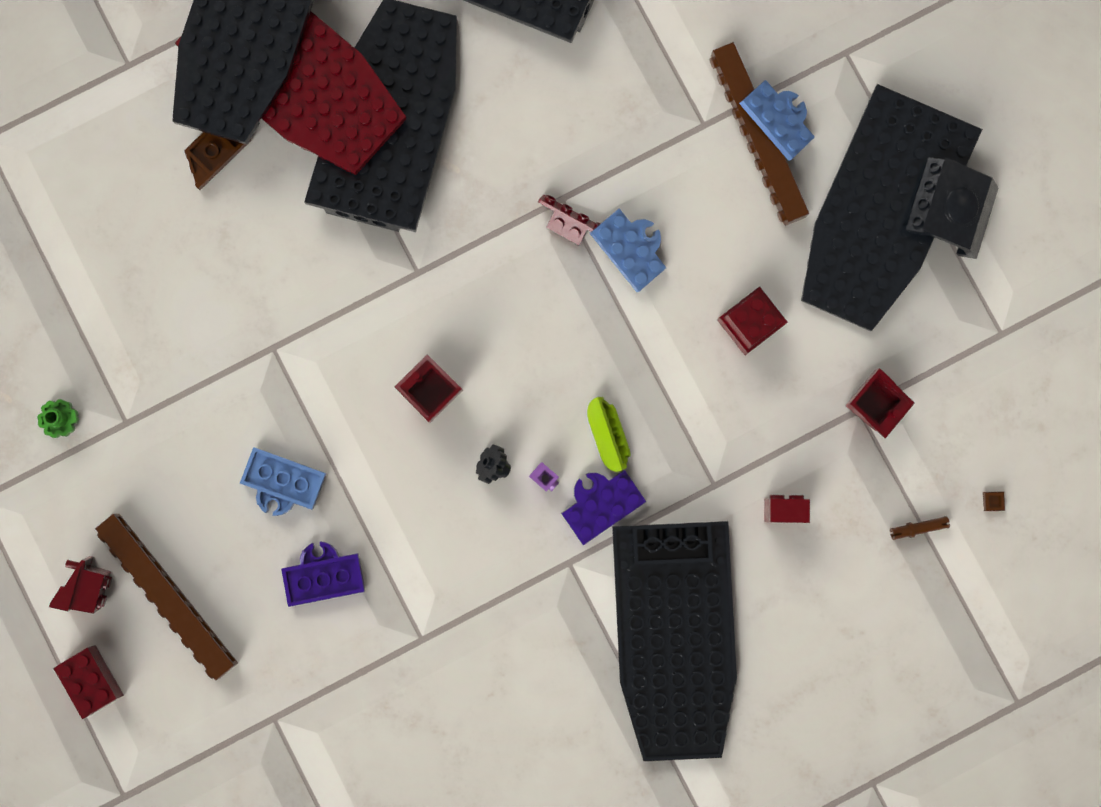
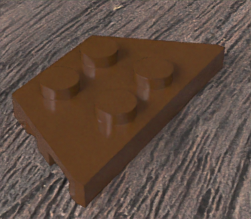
(209, 156)

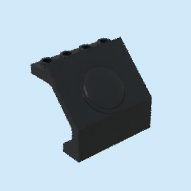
(953, 205)

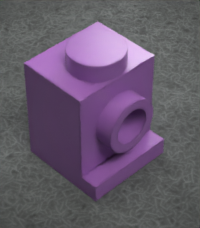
(542, 470)

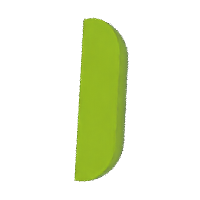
(608, 434)

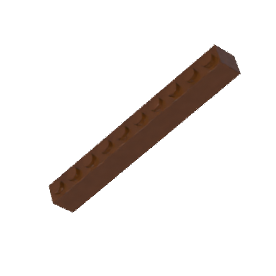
(768, 157)
(166, 596)

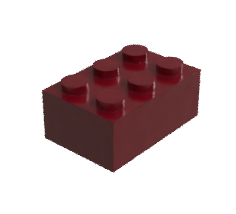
(88, 681)

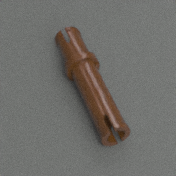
(911, 530)

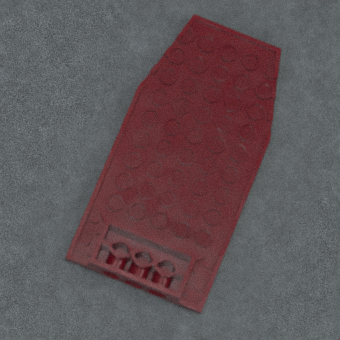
(333, 101)

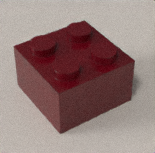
(790, 510)

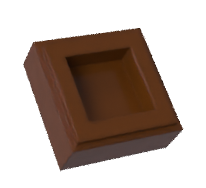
(993, 501)

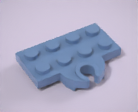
(779, 118)
(630, 248)
(281, 481)

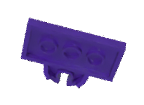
(601, 504)
(322, 576)

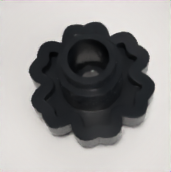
(492, 464)

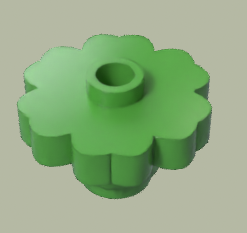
(58, 418)

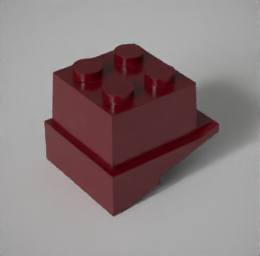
(752, 320)
(428, 388)
(880, 403)
(84, 588)

